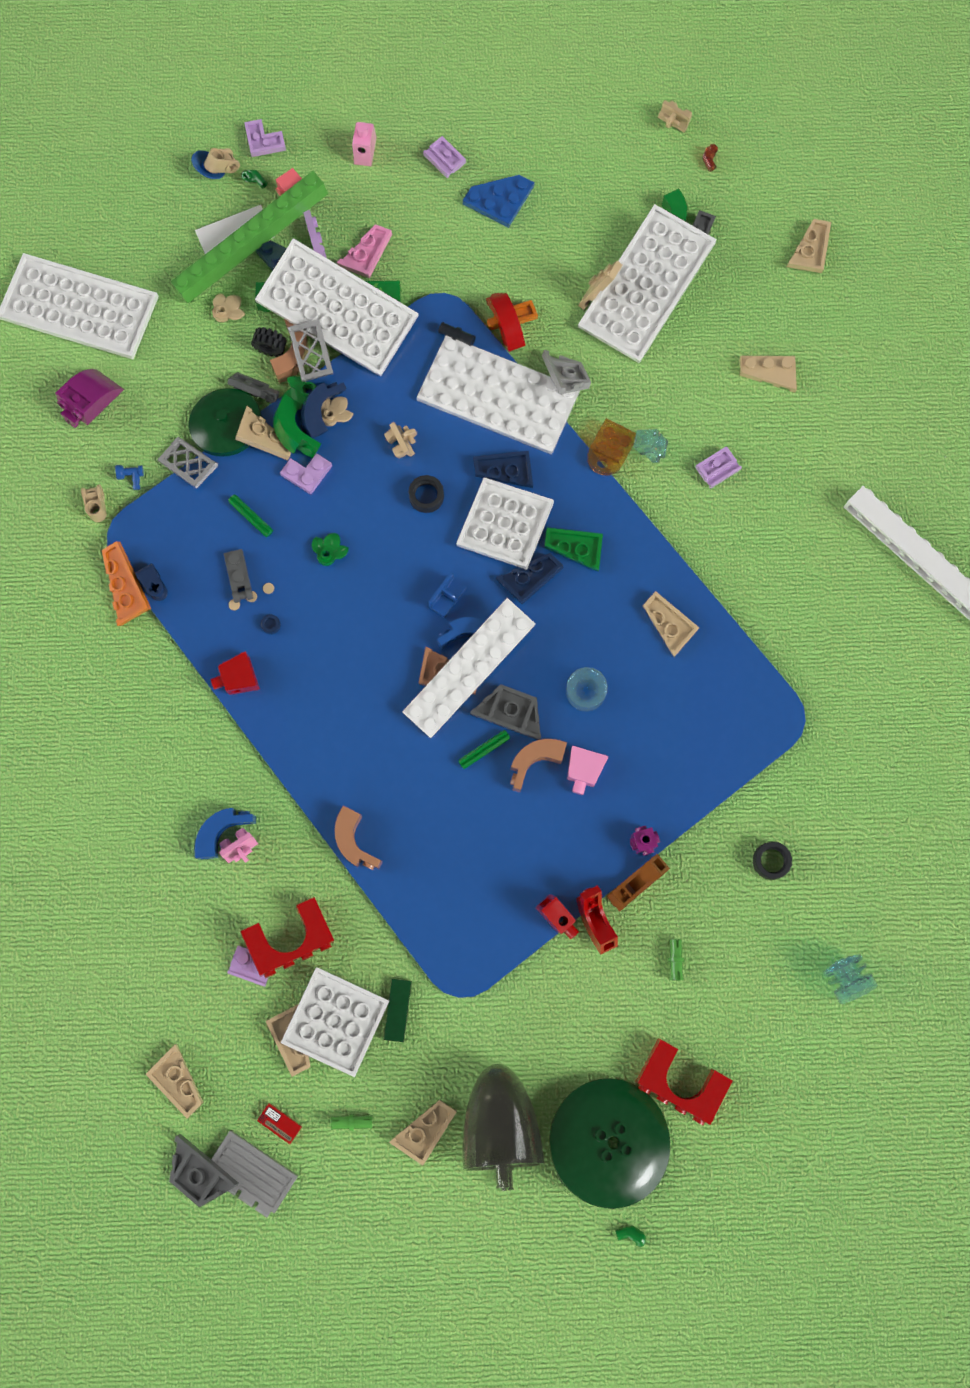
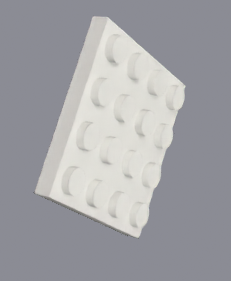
(505, 523)
(335, 1022)

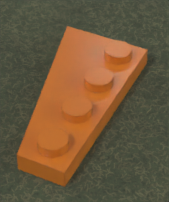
(124, 585)

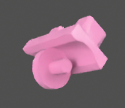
(239, 848)

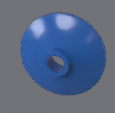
(198, 160)

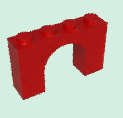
(268, 959)
(701, 1105)

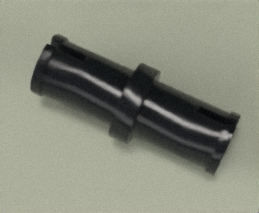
(457, 333)

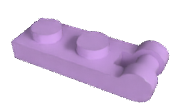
(315, 237)

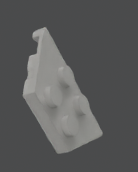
(566, 373)

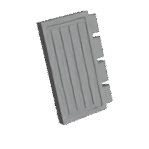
(258, 1173)

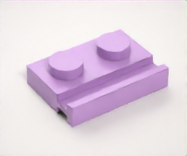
(444, 157)
(718, 467)
(243, 967)

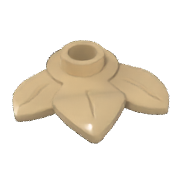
(227, 308)
(335, 411)

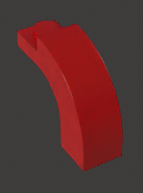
(507, 320)
(595, 920)

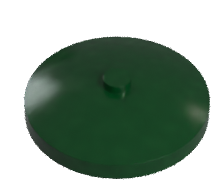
(217, 420)

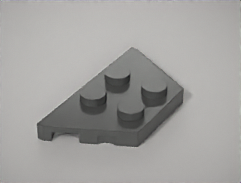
(511, 710)
(197, 1174)

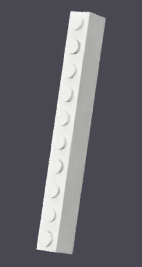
(911, 548)

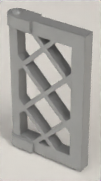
(320, 338)
(172, 451)

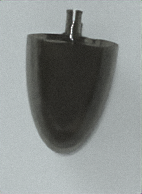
(500, 1126)

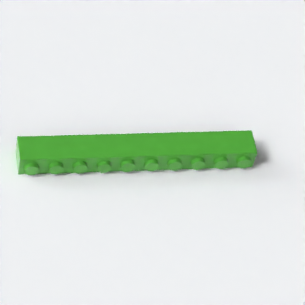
(250, 237)

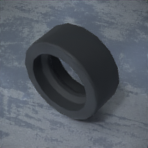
(424, 480)
(786, 856)

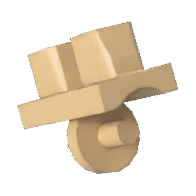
(675, 116)
(404, 447)

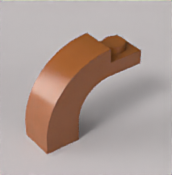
(638, 882)

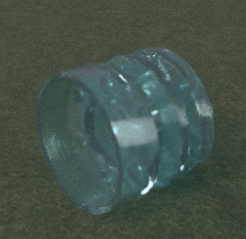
(593, 681)
(851, 981)

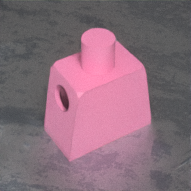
(364, 137)
(584, 768)

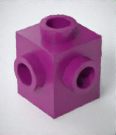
(638, 844)

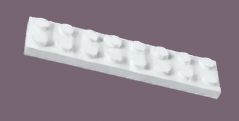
(469, 668)

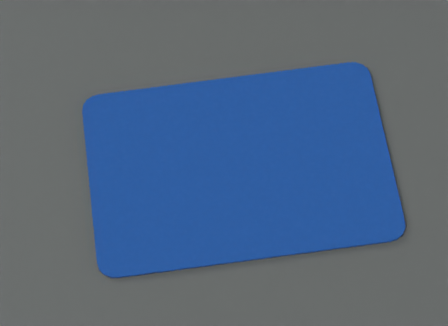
(457, 843)

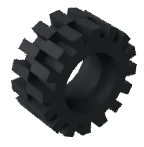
(268, 342)

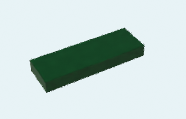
(397, 1010)

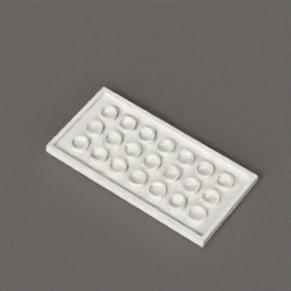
(649, 284)
(78, 306)
(351, 312)
(497, 395)

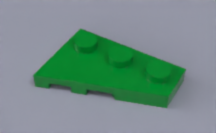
(576, 545)

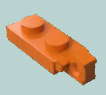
(525, 312)

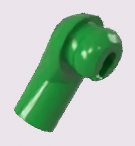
(255, 177)
(633, 1233)

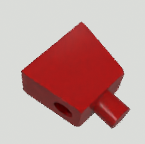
(236, 675)
(552, 910)

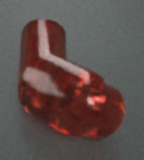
(708, 156)

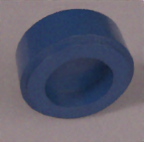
(270, 624)

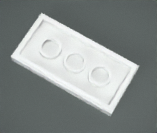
(216, 232)

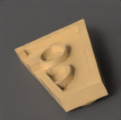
(770, 369)

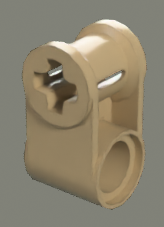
(221, 161)
(93, 500)

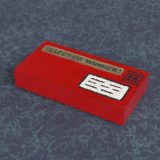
(279, 1123)

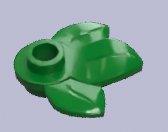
(298, 389)
(329, 546)

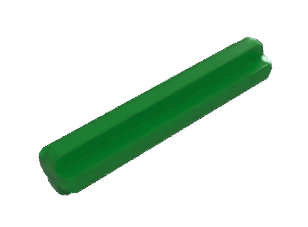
(250, 515)
(484, 749)

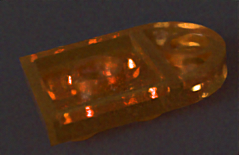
(611, 446)

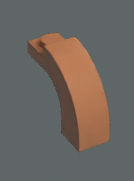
(286, 364)
(539, 750)
(345, 838)

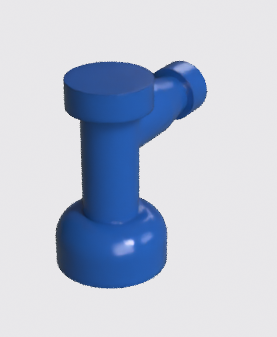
(136, 473)

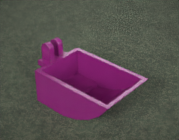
(86, 396)

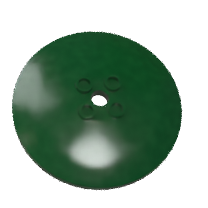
(581, 1147)

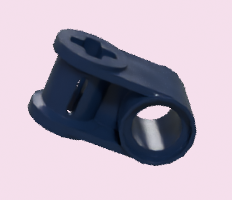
(151, 581)

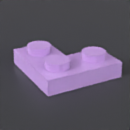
(263, 143)
(308, 477)

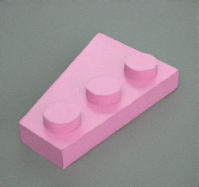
(367, 253)

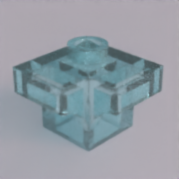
(651, 444)

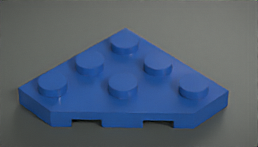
(500, 198)

